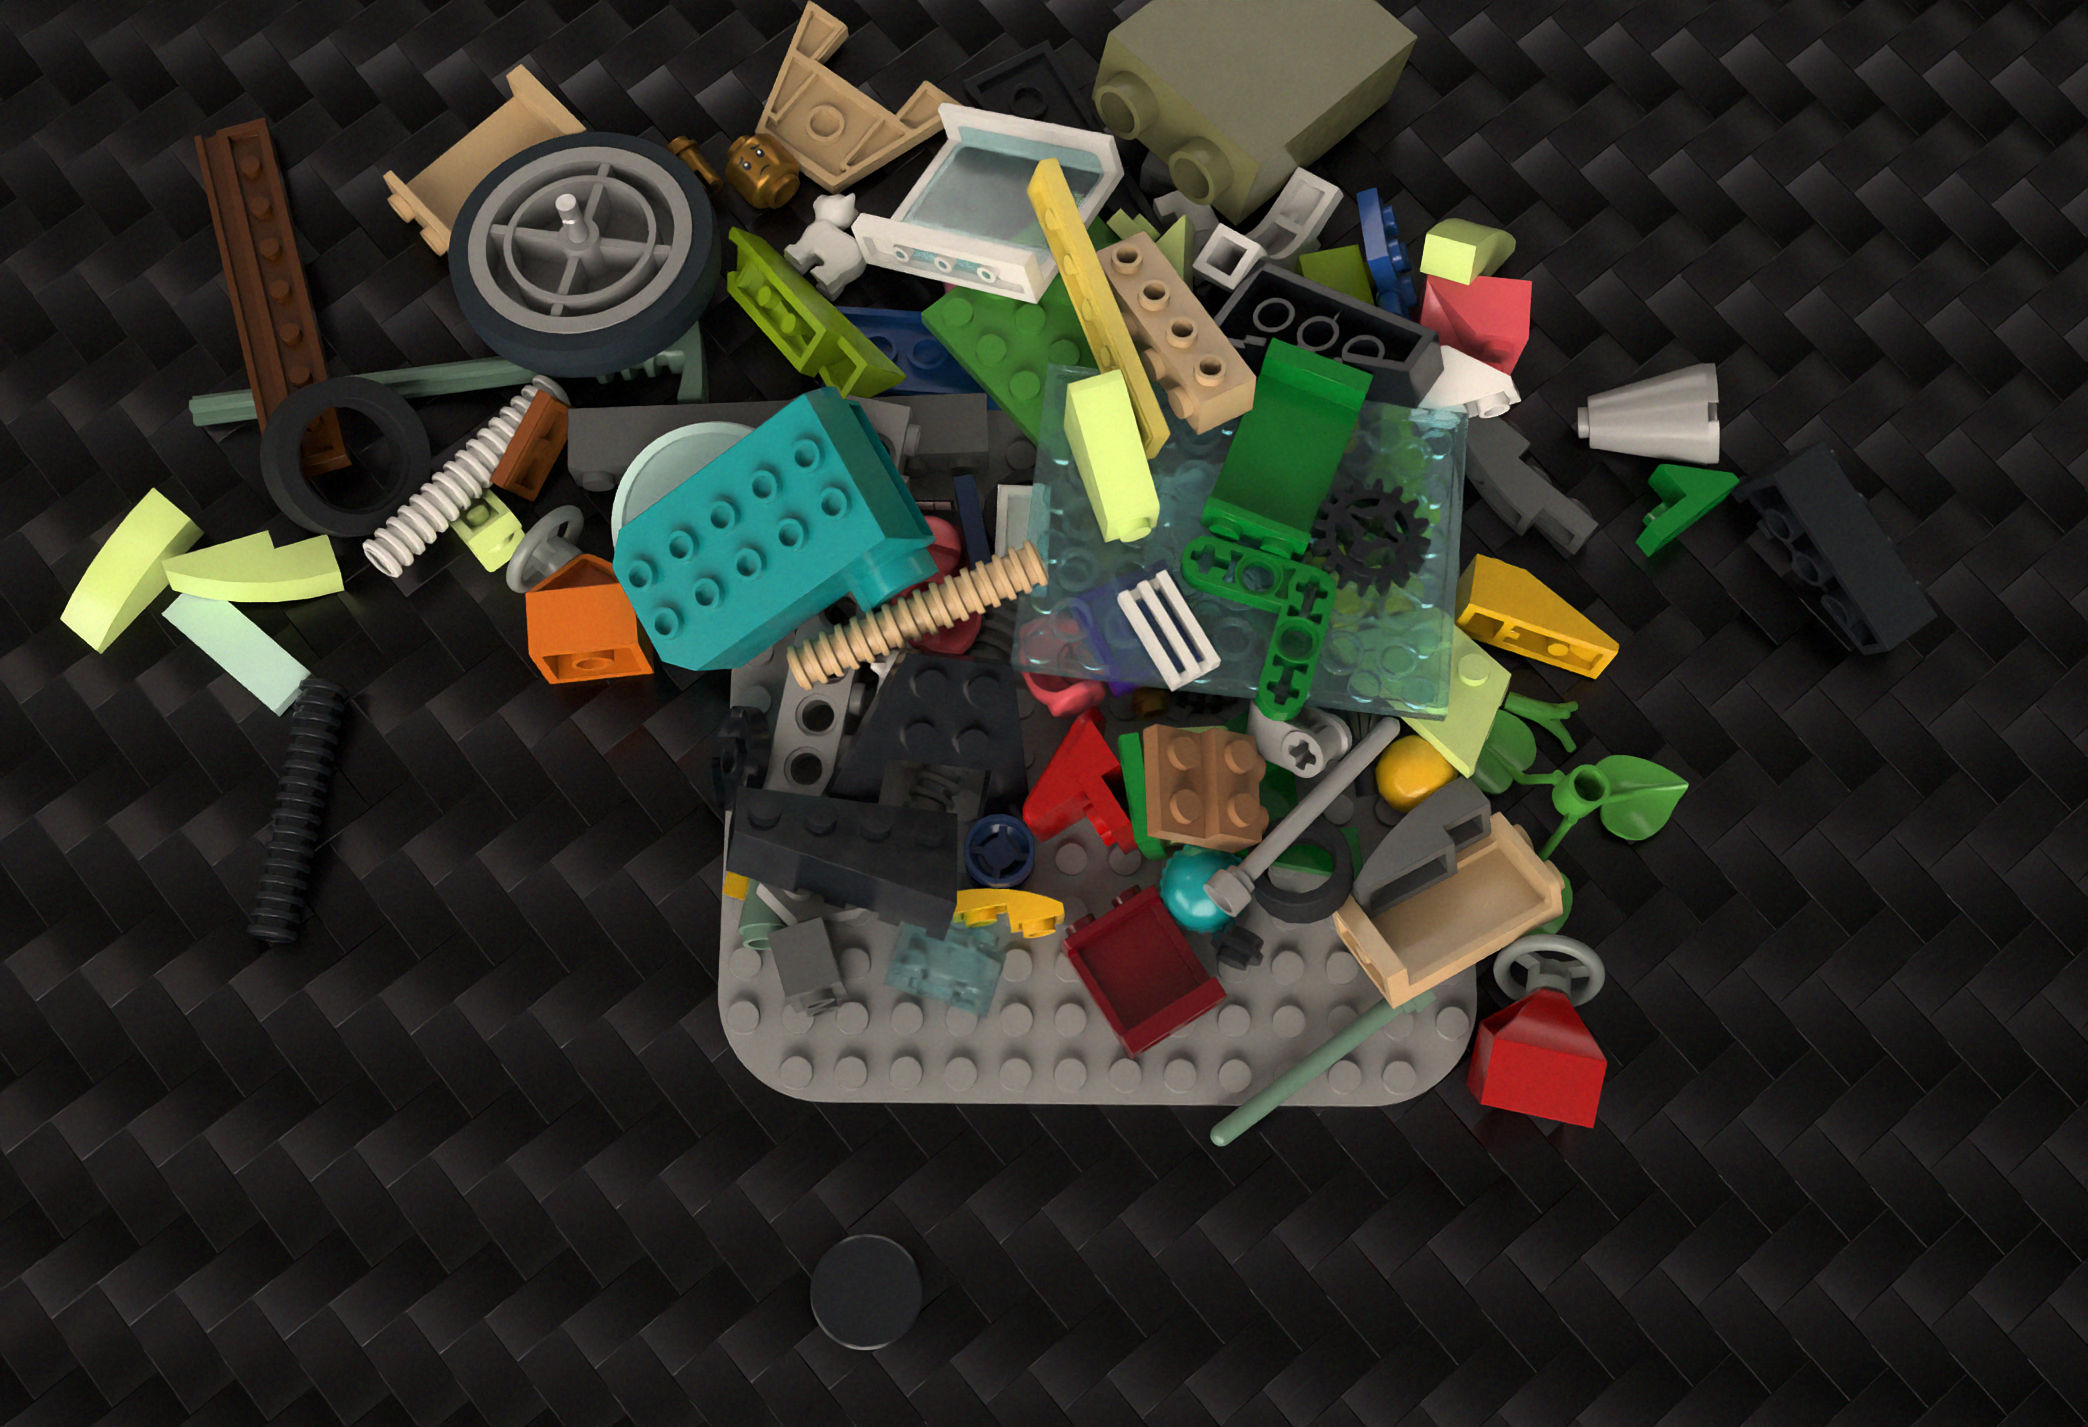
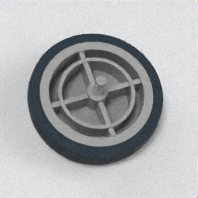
(585, 254)

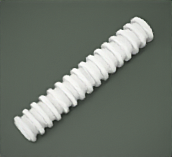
(453, 487)

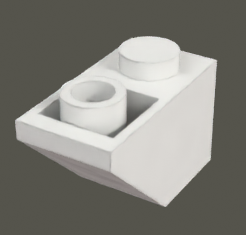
(1470, 387)

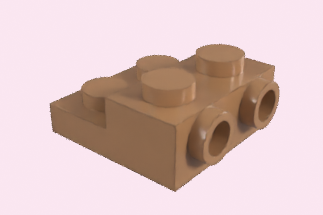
(1204, 787)

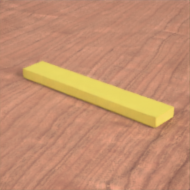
(1094, 298)

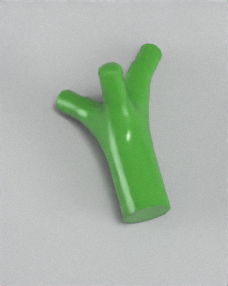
(1545, 714)

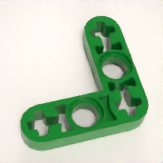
(1281, 598)

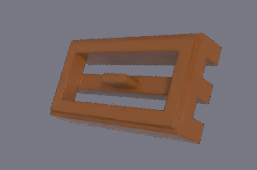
(534, 447)

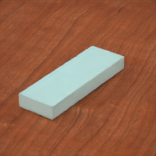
(240, 648)

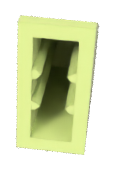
(1111, 456)

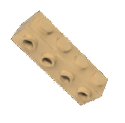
(1176, 336)

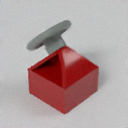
(1538, 1050)

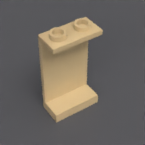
(444, 186)

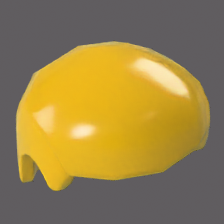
(1411, 772)

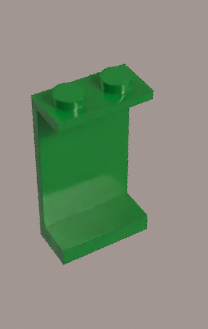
(1286, 451)

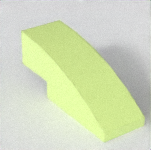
(1465, 250)
(129, 570)
(257, 572)

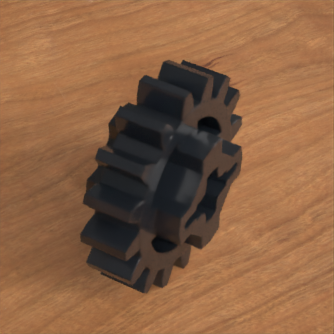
(1390, 549)

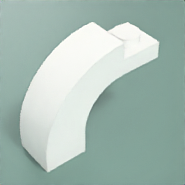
(1278, 239)

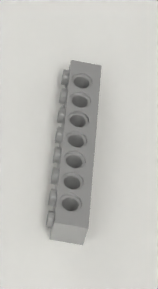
(843, 694)

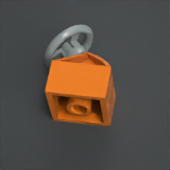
(575, 606)

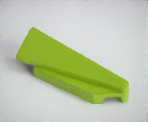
(805, 322)

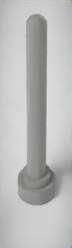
(1232, 887)

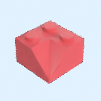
(1478, 319)

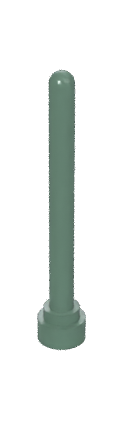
(1313, 1065)

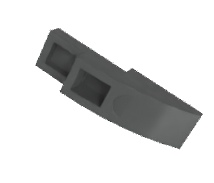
(1521, 491)

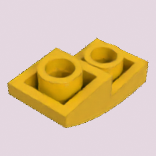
(1025, 910)

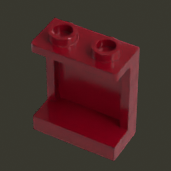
(1140, 970)

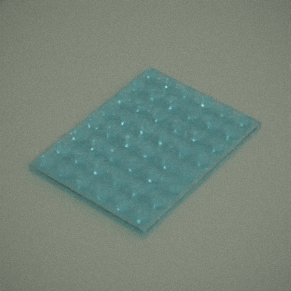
(1377, 650)

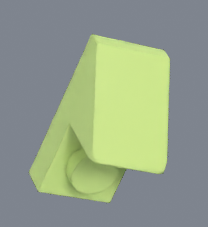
(1175, 244)
(489, 530)

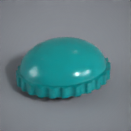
(1184, 888)

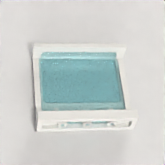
(971, 207)

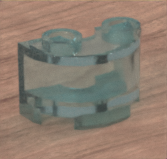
(956, 971)

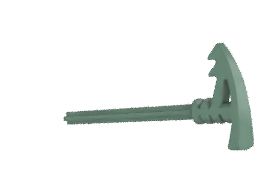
(684, 357)

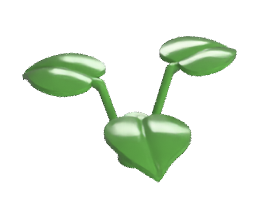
(1631, 791)

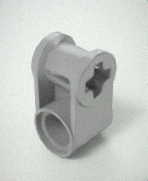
(1301, 742)

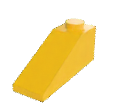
(1526, 617)

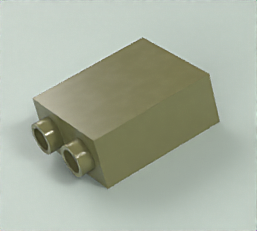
(1247, 88)

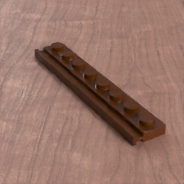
(268, 283)

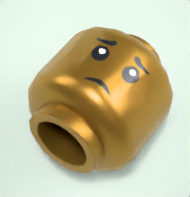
(762, 171)

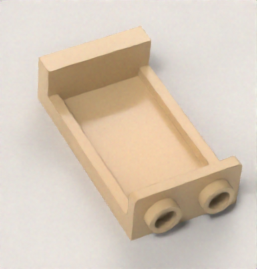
(1487, 905)

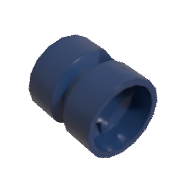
(999, 853)

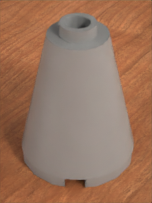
(1658, 417)

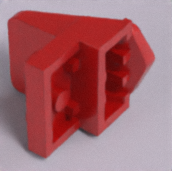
(1081, 783)

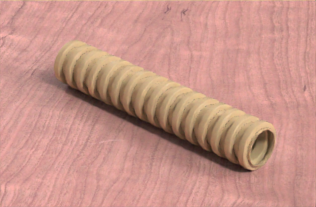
(917, 615)

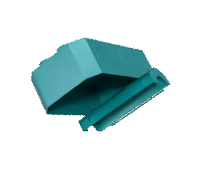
(773, 537)

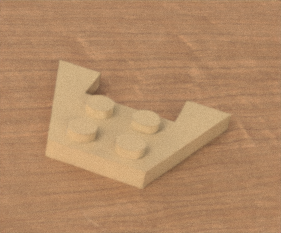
(830, 123)

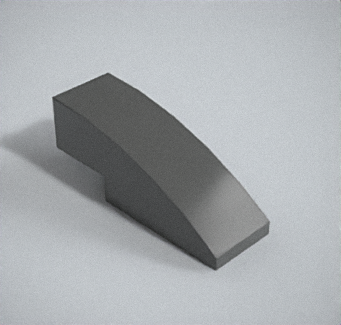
(1423, 846)

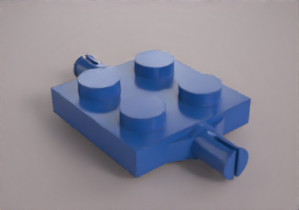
(1386, 255)

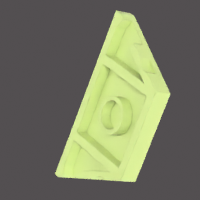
(1474, 698)

